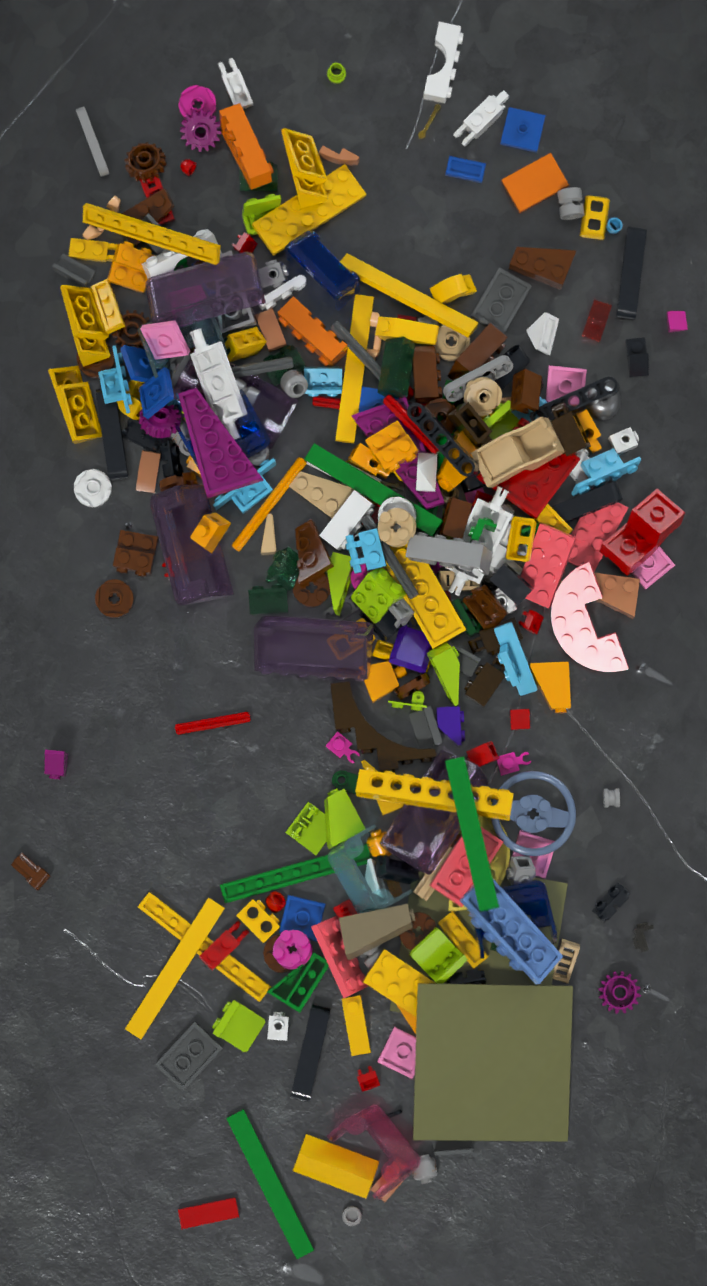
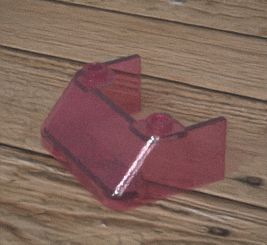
(402, 1156)

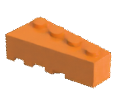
(245, 146)
(312, 332)

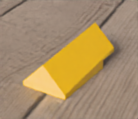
(305, 168)
(85, 324)
(76, 404)
(336, 1166)

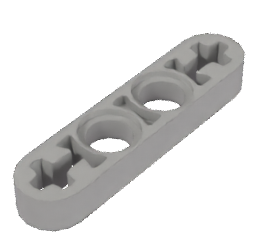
(92, 141)
(477, 373)

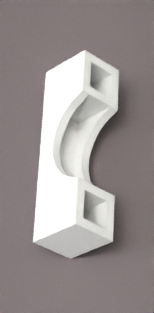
(447, 40)
(168, 259)

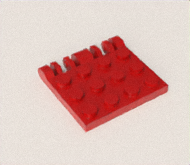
(535, 488)

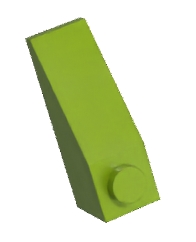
(339, 580)
(447, 669)

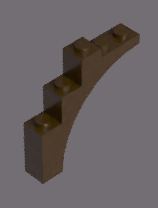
(367, 738)

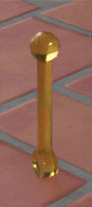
(422, 134)

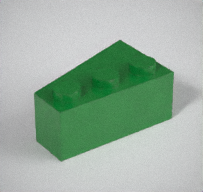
(300, 983)

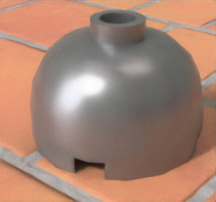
(605, 409)

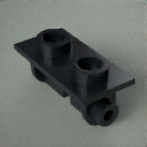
(171, 452)
(616, 895)
(473, 977)

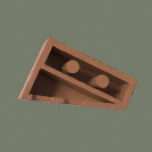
(619, 593)

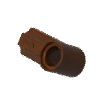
(34, 874)

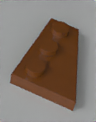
(156, 205)
(311, 553)

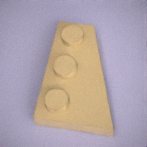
(322, 493)

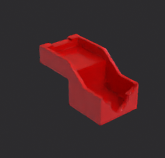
(644, 532)

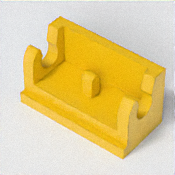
(244, 343)

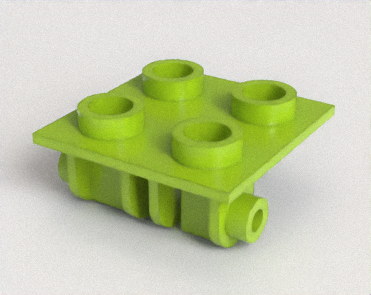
(416, 704)
(309, 828)

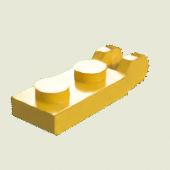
(91, 250)

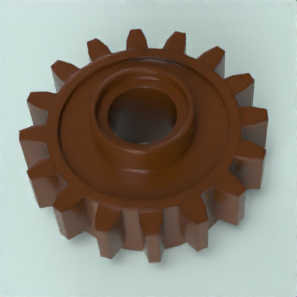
(137, 165)
(130, 320)

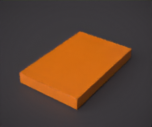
(535, 183)

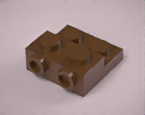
(135, 553)

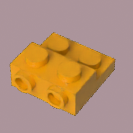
(127, 267)
(392, 447)

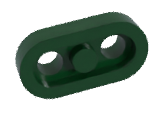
(350, 781)

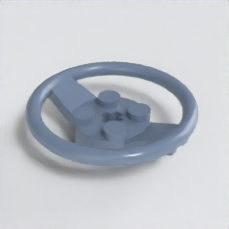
(547, 815)

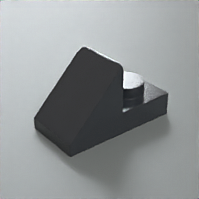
(637, 357)

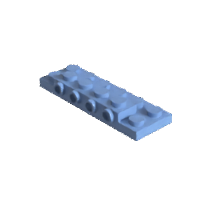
(514, 935)

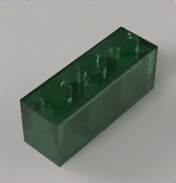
(396, 367)

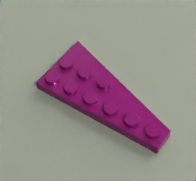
(378, 418)
(217, 453)

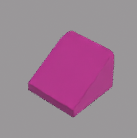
(676, 321)

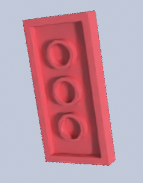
(593, 531)
(547, 563)
(454, 875)
(345, 971)

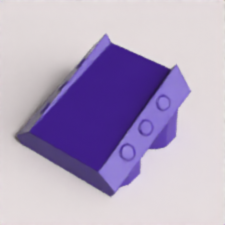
(411, 649)

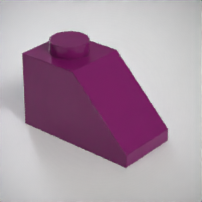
(55, 764)

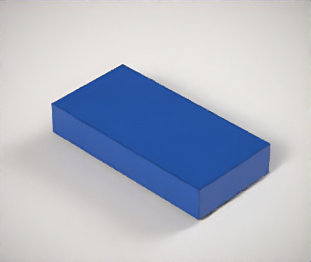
(465, 169)

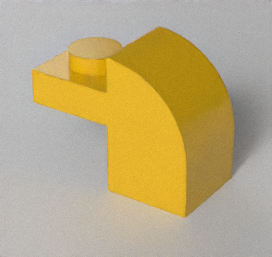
(453, 288)
(136, 405)

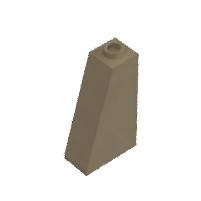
(373, 928)

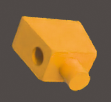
(589, 425)
(361, 457)
(209, 532)
(383, 679)

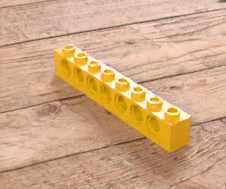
(368, 776)

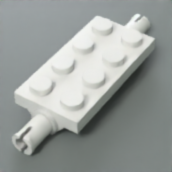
(218, 382)
(495, 512)

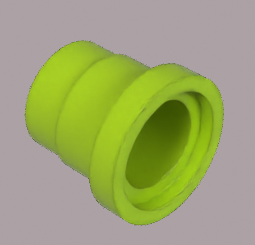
(336, 78)

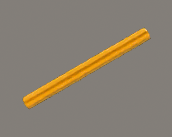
(268, 505)

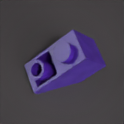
(449, 723)

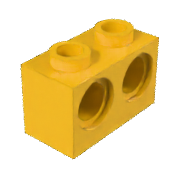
(255, 924)

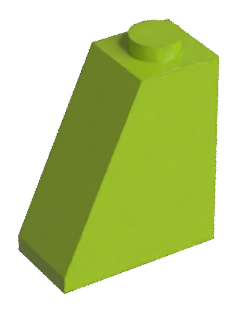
(340, 818)

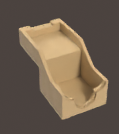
(518, 450)

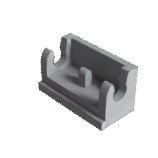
(401, 612)

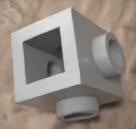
(267, 273)
(520, 870)

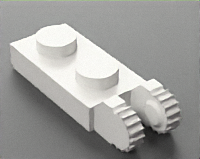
(235, 85)
(283, 292)

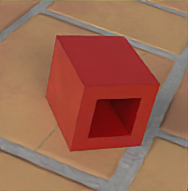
(483, 754)

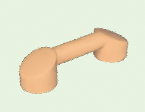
(93, 232)
(377, 341)

